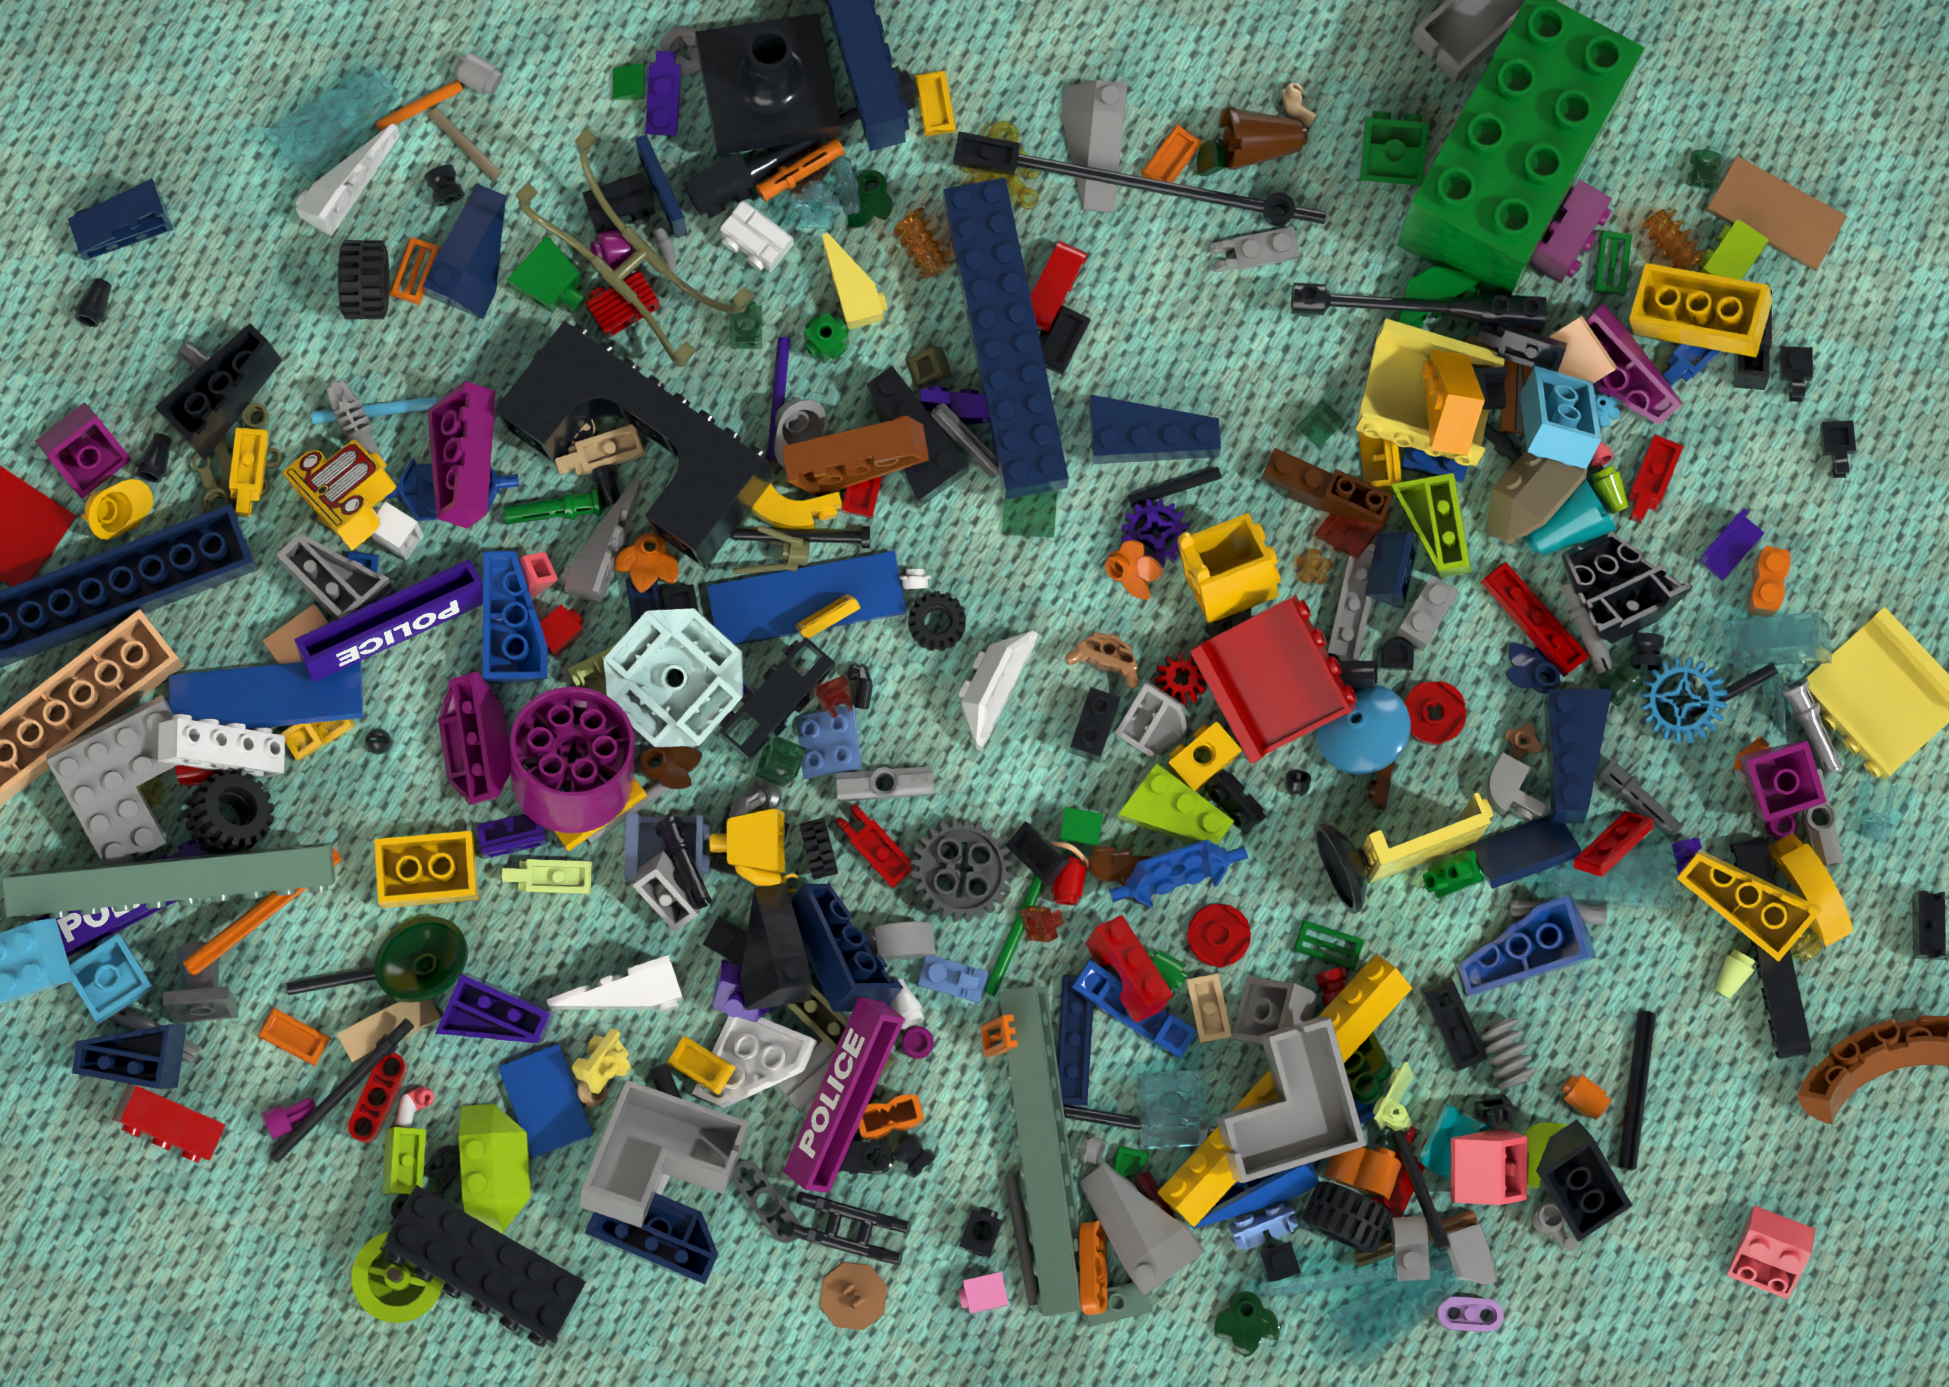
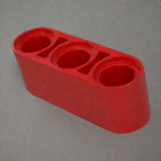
(1055, 282)
(377, 1114)

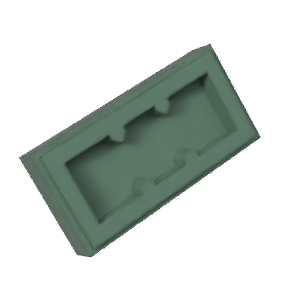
(1122, 1303)

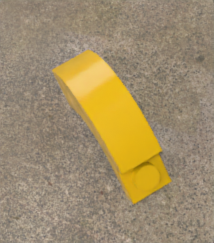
(792, 514)
(1813, 884)

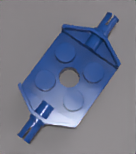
(418, 495)
(1176, 869)

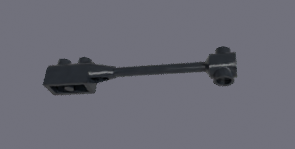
(734, 177)
(1487, 308)

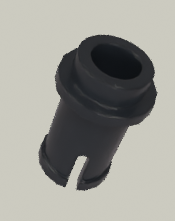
(606, 484)
(664, 1080)

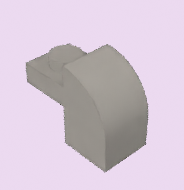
(1504, 790)
(902, 940)
(1410, 1248)

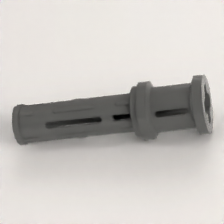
(1628, 788)

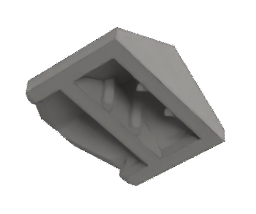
(1153, 721)
(1472, 1256)

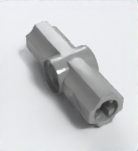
(862, 784)
(1823, 838)

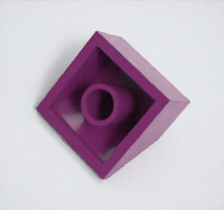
(83, 450)
(1782, 780)

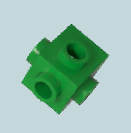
(829, 347)

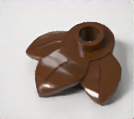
(674, 766)

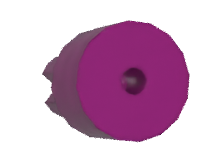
(279, 1119)

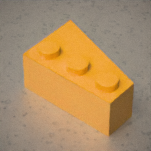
(1451, 401)

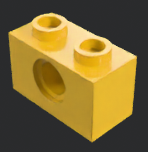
(1217, 743)

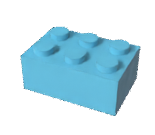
(1560, 417)
(32, 960)

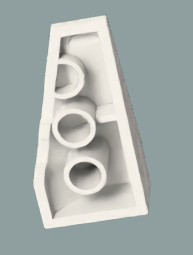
(337, 190)
(645, 988)

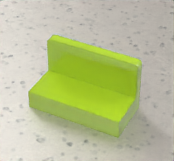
(403, 1160)

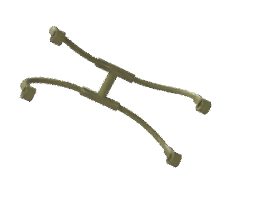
(643, 252)

